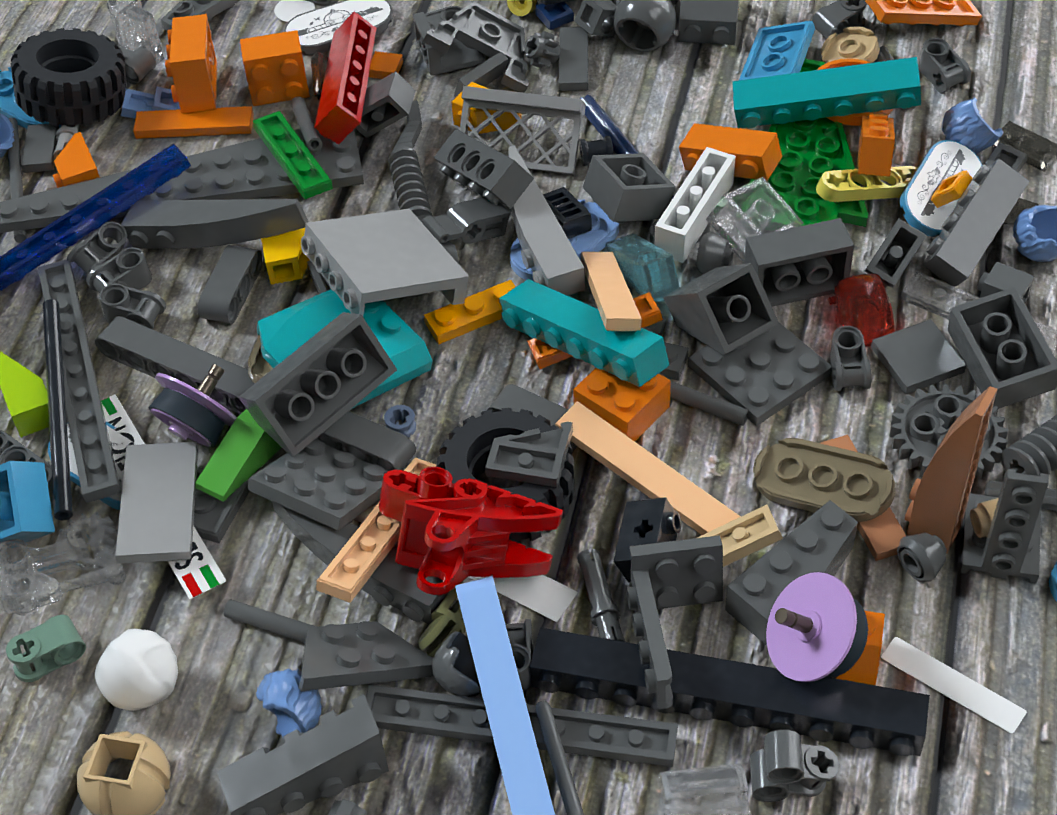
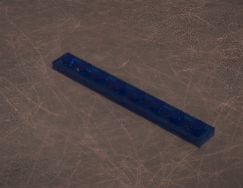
(91, 214)

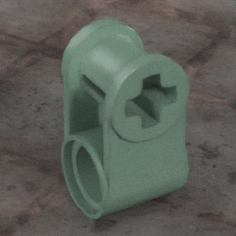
(47, 646)

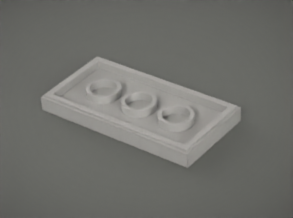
(157, 503)

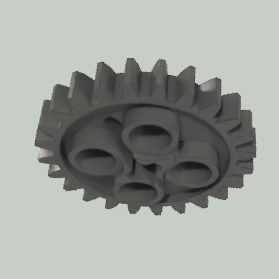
(925, 420)

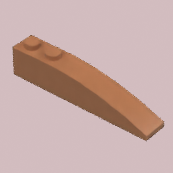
(946, 485)

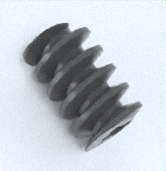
(1034, 452)

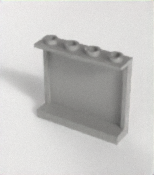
(382, 259)

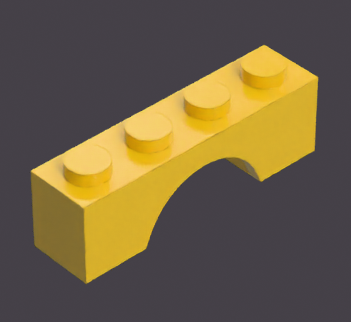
(284, 256)

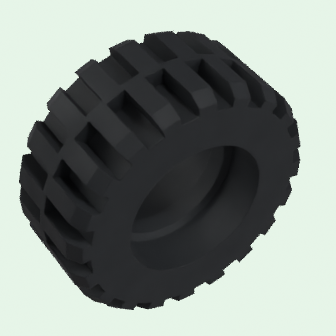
(69, 77)
(470, 446)

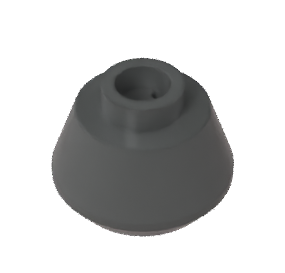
(713, 253)
(922, 555)

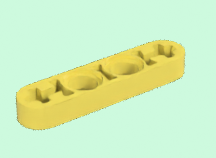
(840, 185)

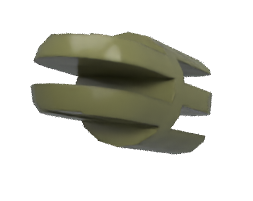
(445, 621)

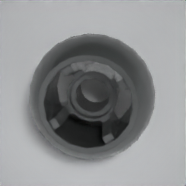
(644, 23)

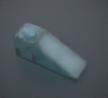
(645, 266)

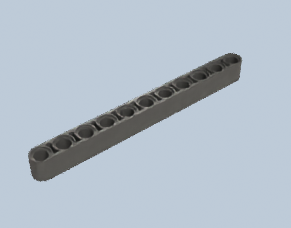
(158, 353)

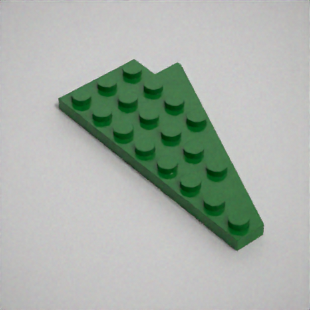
(807, 153)

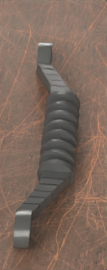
(408, 175)

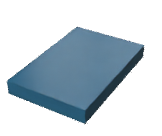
(778, 50)

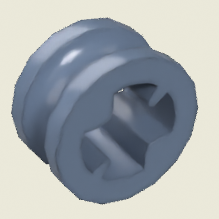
(403, 413)

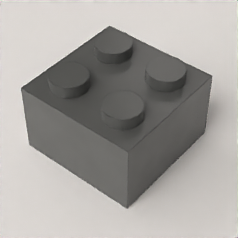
(628, 187)

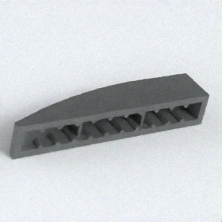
(209, 222)
(390, 582)

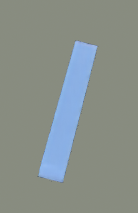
(504, 699)

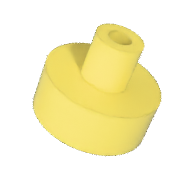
(521, 7)

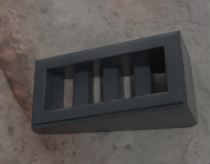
(578, 217)

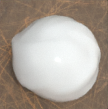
(137, 670)

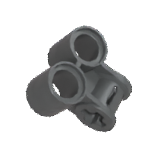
(790, 767)

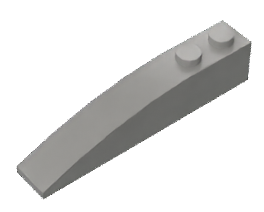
(544, 241)

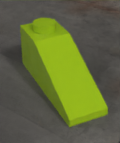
(24, 396)

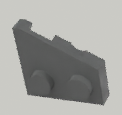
(530, 456)

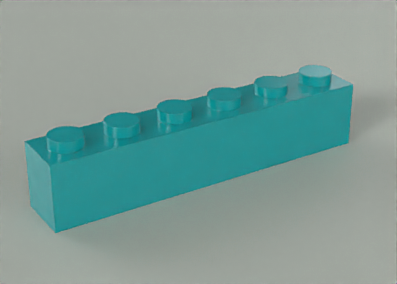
(827, 93)
(581, 333)

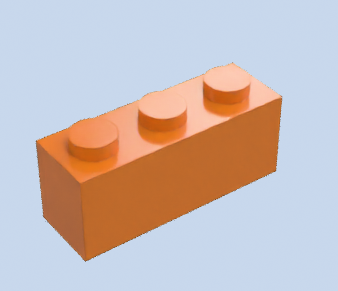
(876, 145)
(755, 150)

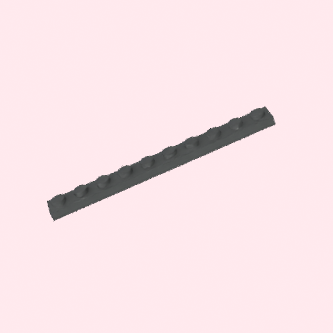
(82, 395)

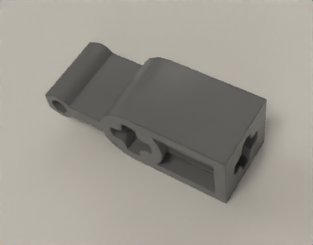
(469, 221)

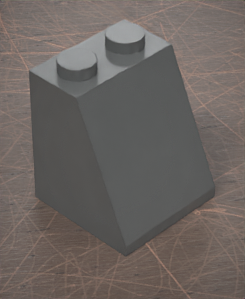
(708, 21)
(723, 307)

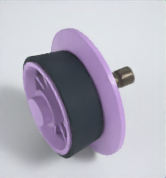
(190, 410)
(816, 628)

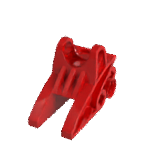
(463, 528)

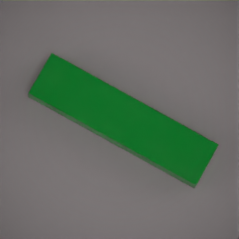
(292, 155)

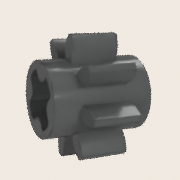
(542, 49)

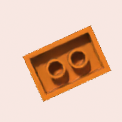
(192, 63)

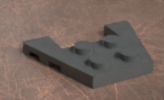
(489, 34)

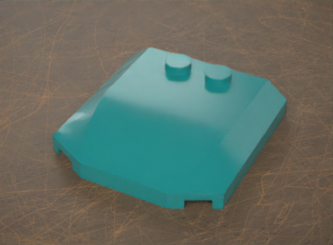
(295, 325)

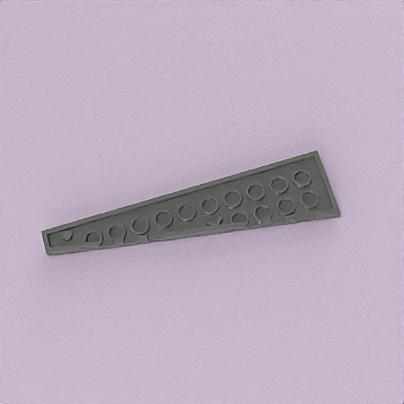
(224, 173)

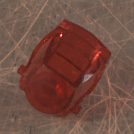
(863, 304)

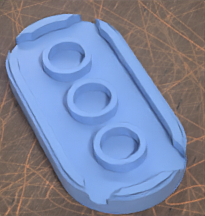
(602, 231)

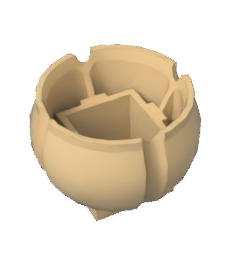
(146, 784)

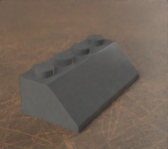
(318, 382)

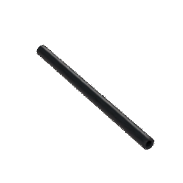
(57, 411)

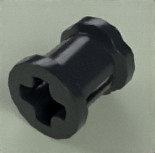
(595, 147)

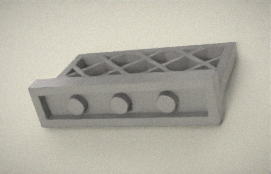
(531, 105)

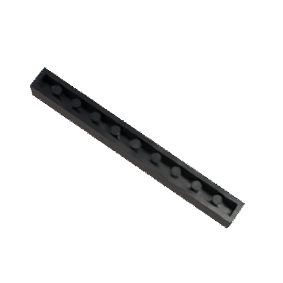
(734, 693)

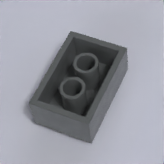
(801, 260)
(1003, 347)

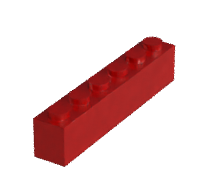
(346, 79)

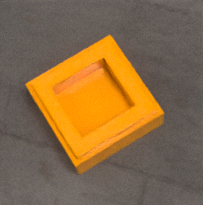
(951, 188)

